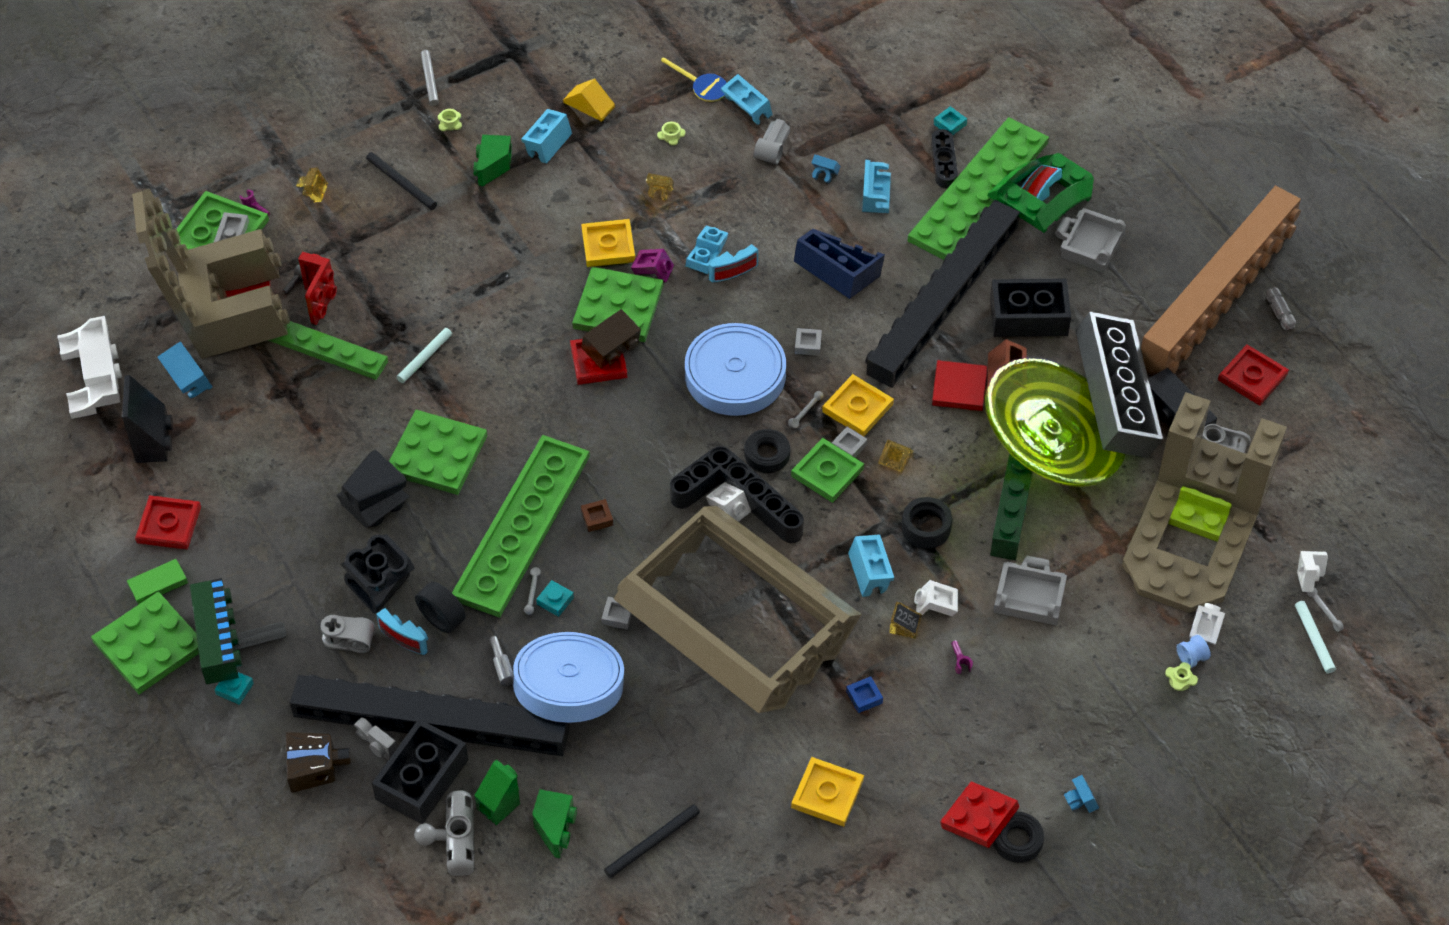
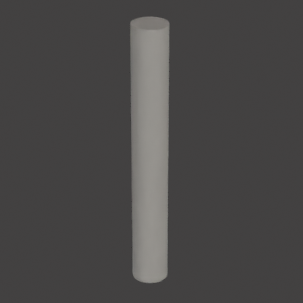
(429, 78)

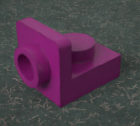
(653, 262)

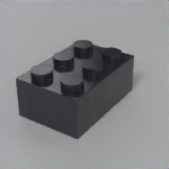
(1030, 307)
(420, 771)

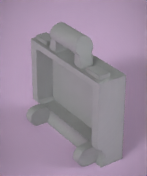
(1091, 239)
(1030, 591)

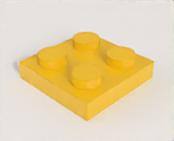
(608, 243)
(858, 405)
(827, 791)

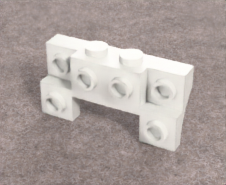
(99, 370)

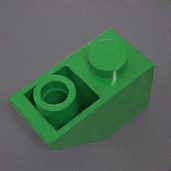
(493, 156)
(498, 793)
(552, 818)

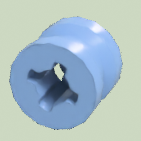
(1193, 651)

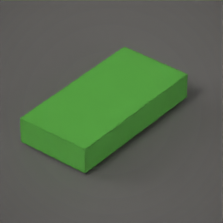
(161, 579)

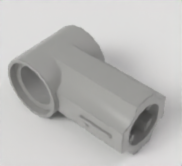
(771, 145)

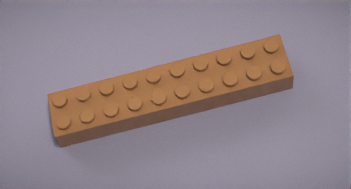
(1220, 282)

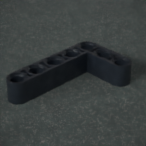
(723, 466)

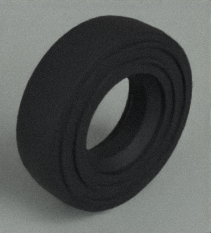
(770, 437)
(1020, 853)

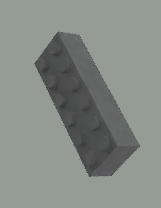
(1118, 385)

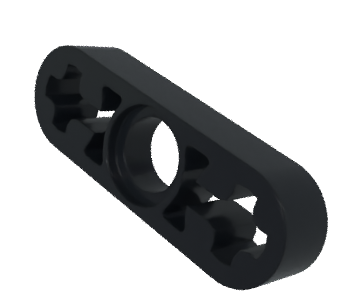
(949, 151)

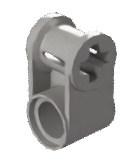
(1226, 437)
(349, 635)

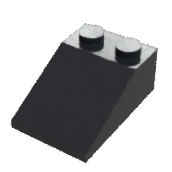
(146, 423)

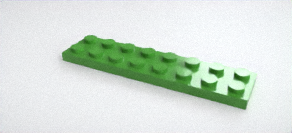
(967, 195)
(520, 526)

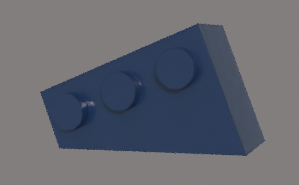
(838, 264)

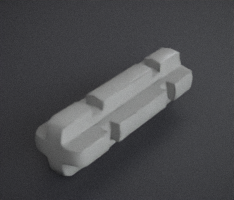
(1280, 308)

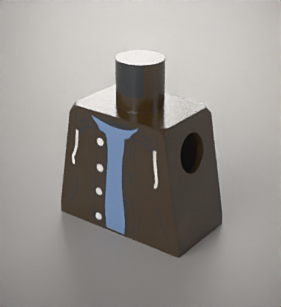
(312, 760)

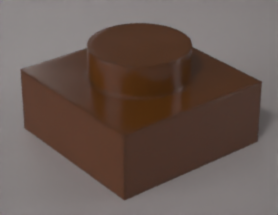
(597, 515)

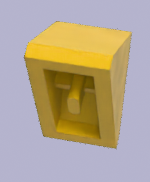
(590, 99)

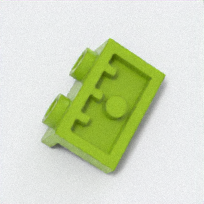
(1200, 513)

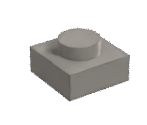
(808, 341)
(850, 442)
(615, 615)

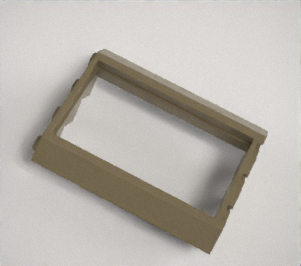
(707, 650)

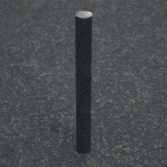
(401, 180)
(651, 841)

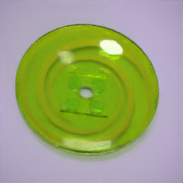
(1042, 394)

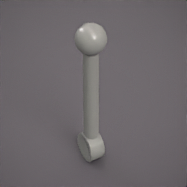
(794, 422)
(535, 574)
(1337, 624)

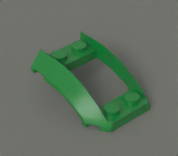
(1033, 210)

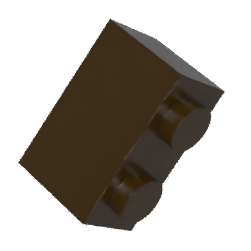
(611, 339)

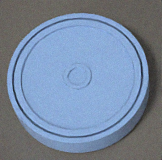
(735, 369)
(568, 677)

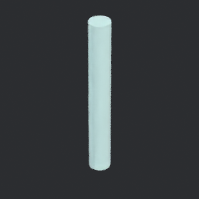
(424, 355)
(1315, 637)

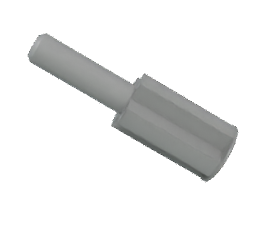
(501, 663)

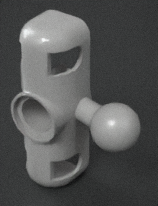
(457, 817)

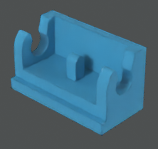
(184, 370)

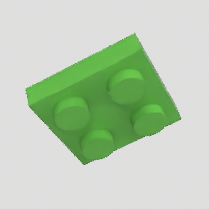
(827, 470)

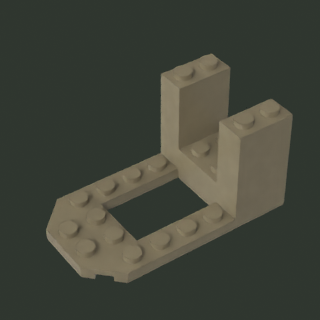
(204, 274)
(1213, 471)

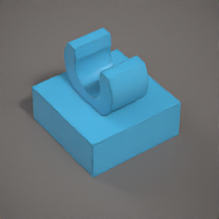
(824, 165)
(1081, 795)

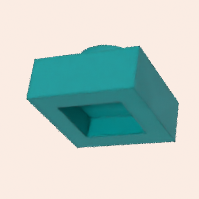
(950, 120)
(555, 598)
(234, 689)

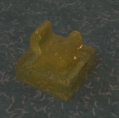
(659, 182)
(313, 184)

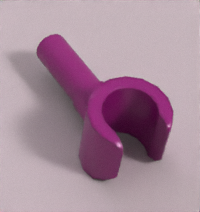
(251, 202)
(961, 659)

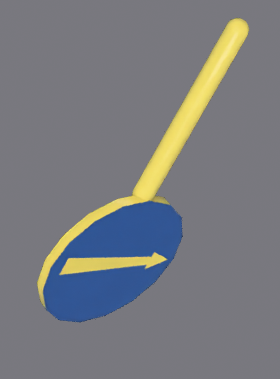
(706, 87)

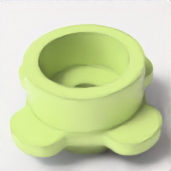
(449, 120)
(671, 133)
(1180, 683)

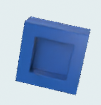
(864, 694)

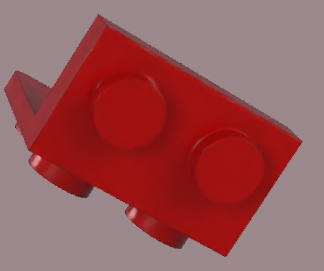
(318, 282)

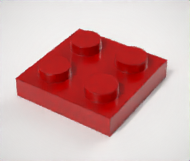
(979, 814)

